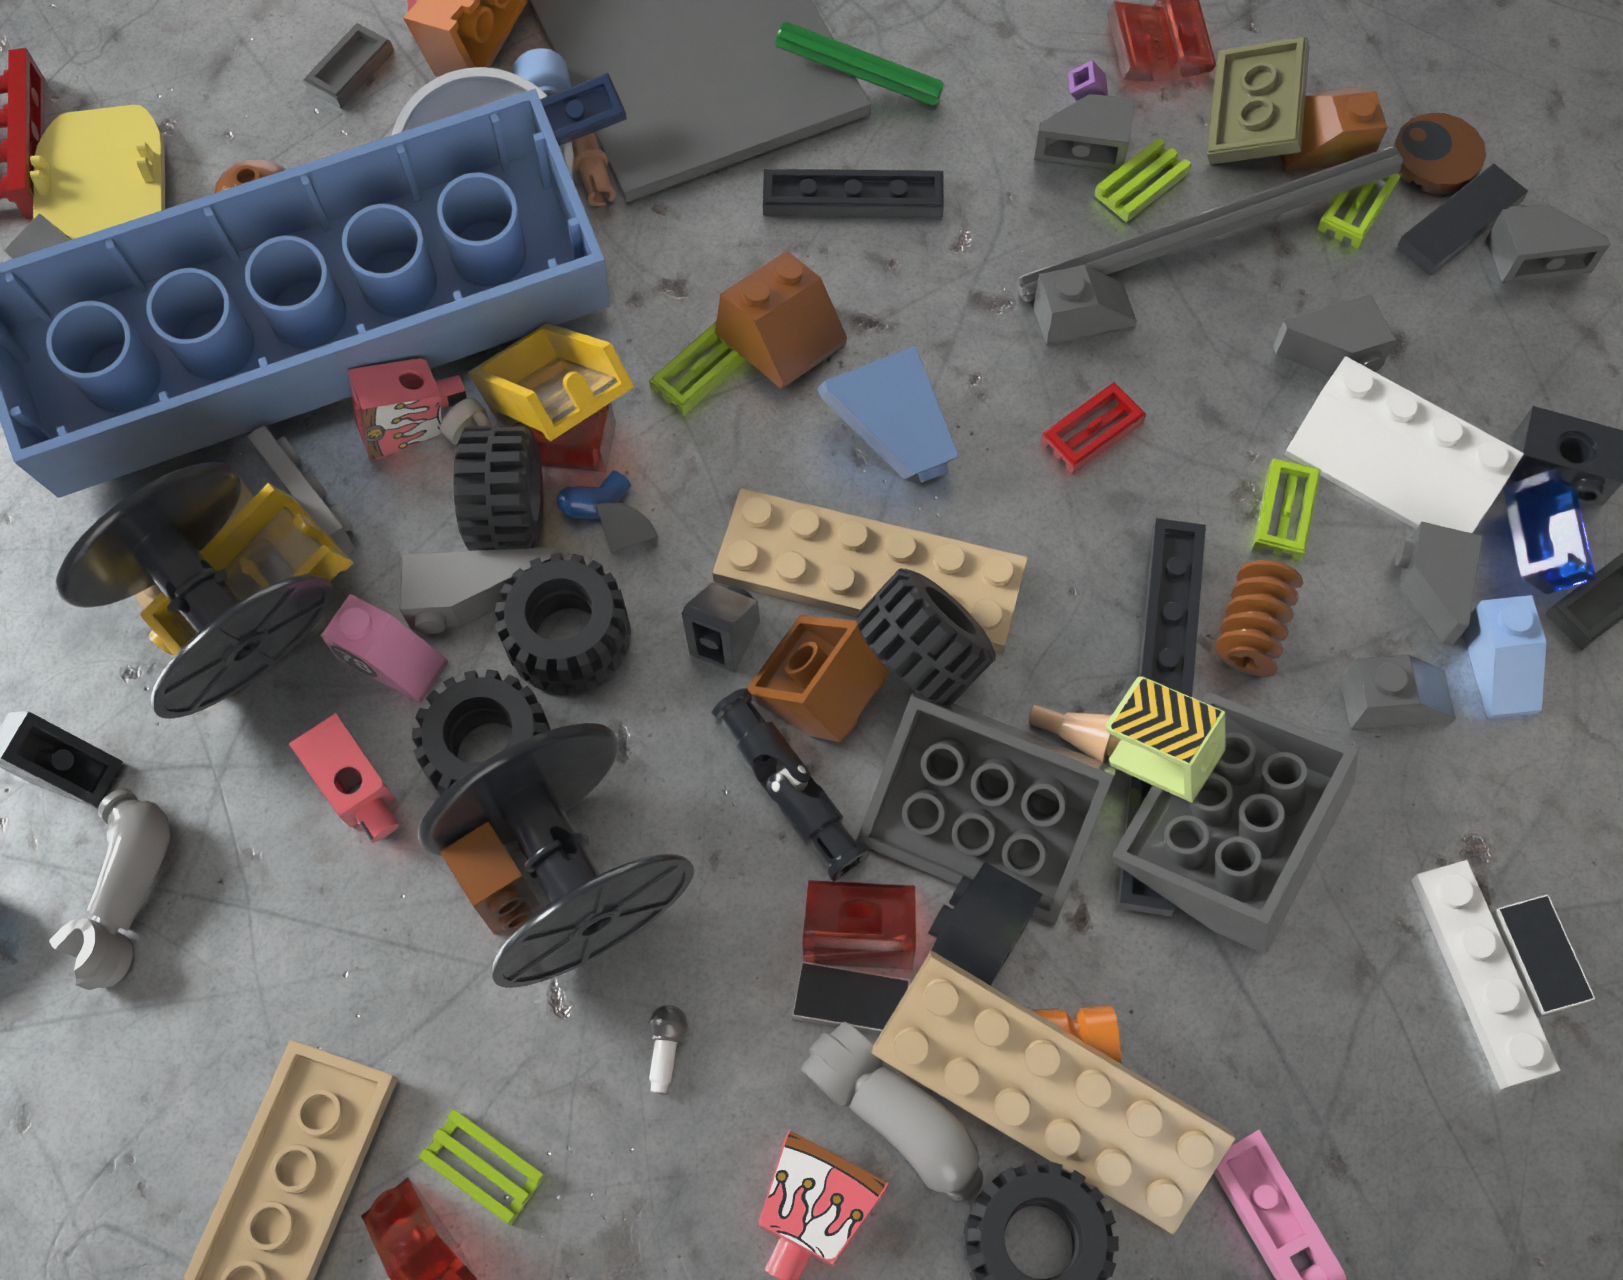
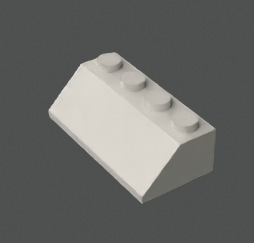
(1401, 451)

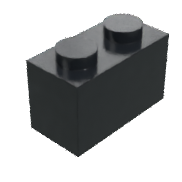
(984, 921)

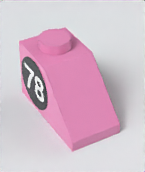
(383, 648)

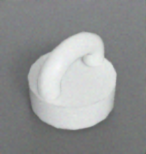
(463, 414)

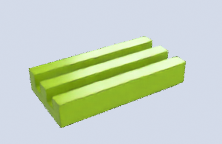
(1153, 151)
(1345, 227)
(709, 379)
(1279, 542)
(444, 1138)

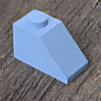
(1507, 655)

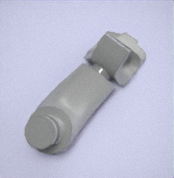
(136, 849)
(898, 1109)

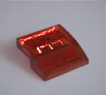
(1161, 40)

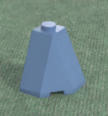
(895, 413)

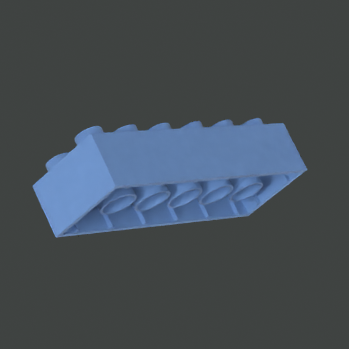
(284, 283)

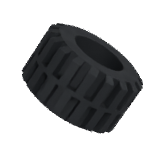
(498, 487)
(556, 587)
(925, 637)
(464, 708)
(1054, 1190)

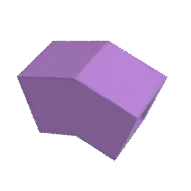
(1087, 80)

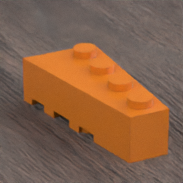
(461, 31)

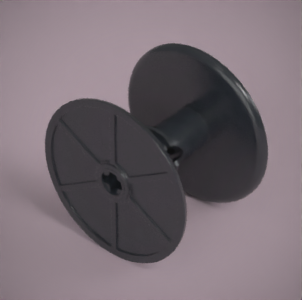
(158, 541)
(525, 801)

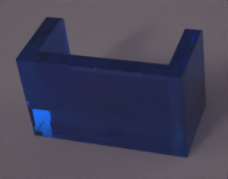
(1549, 532)

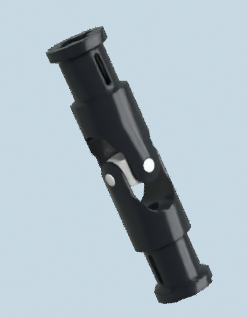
(793, 788)

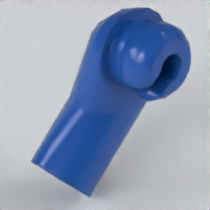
(582, 500)

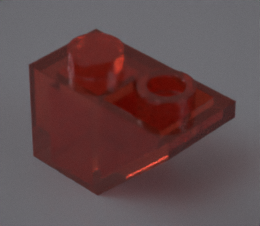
(413, 1238)

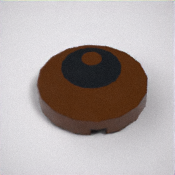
(1440, 152)

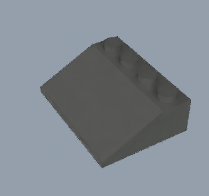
(985, 792)
(1251, 829)

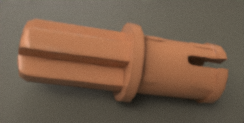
(591, 165)

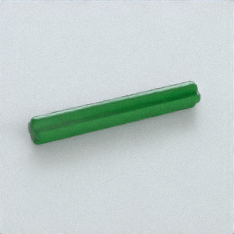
(859, 63)

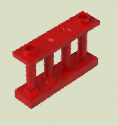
(24, 125)

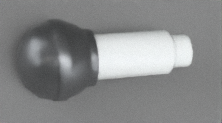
(667, 1027)

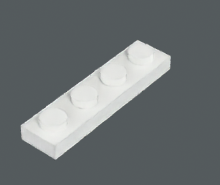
(1484, 975)

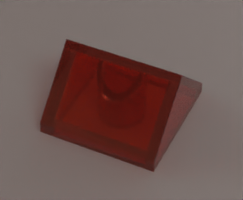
(860, 925)

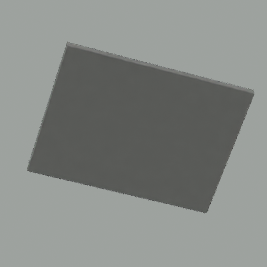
(698, 82)

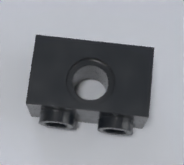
(1590, 448)

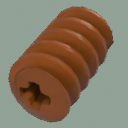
(1258, 616)

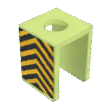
(1166, 738)

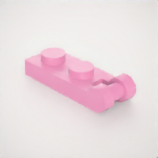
(1274, 1211)

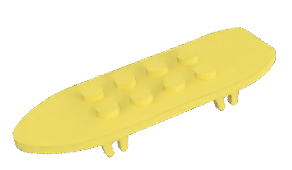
(99, 169)

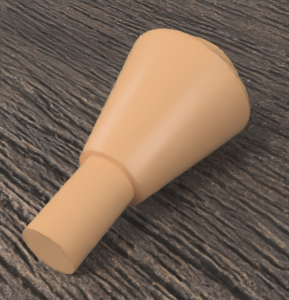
(1079, 729)

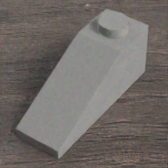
(458, 586)

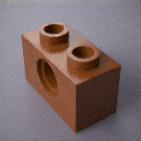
(490, 879)

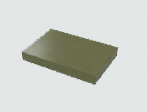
(1259, 101)

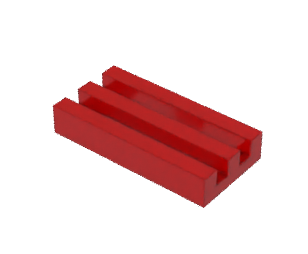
(1065, 450)

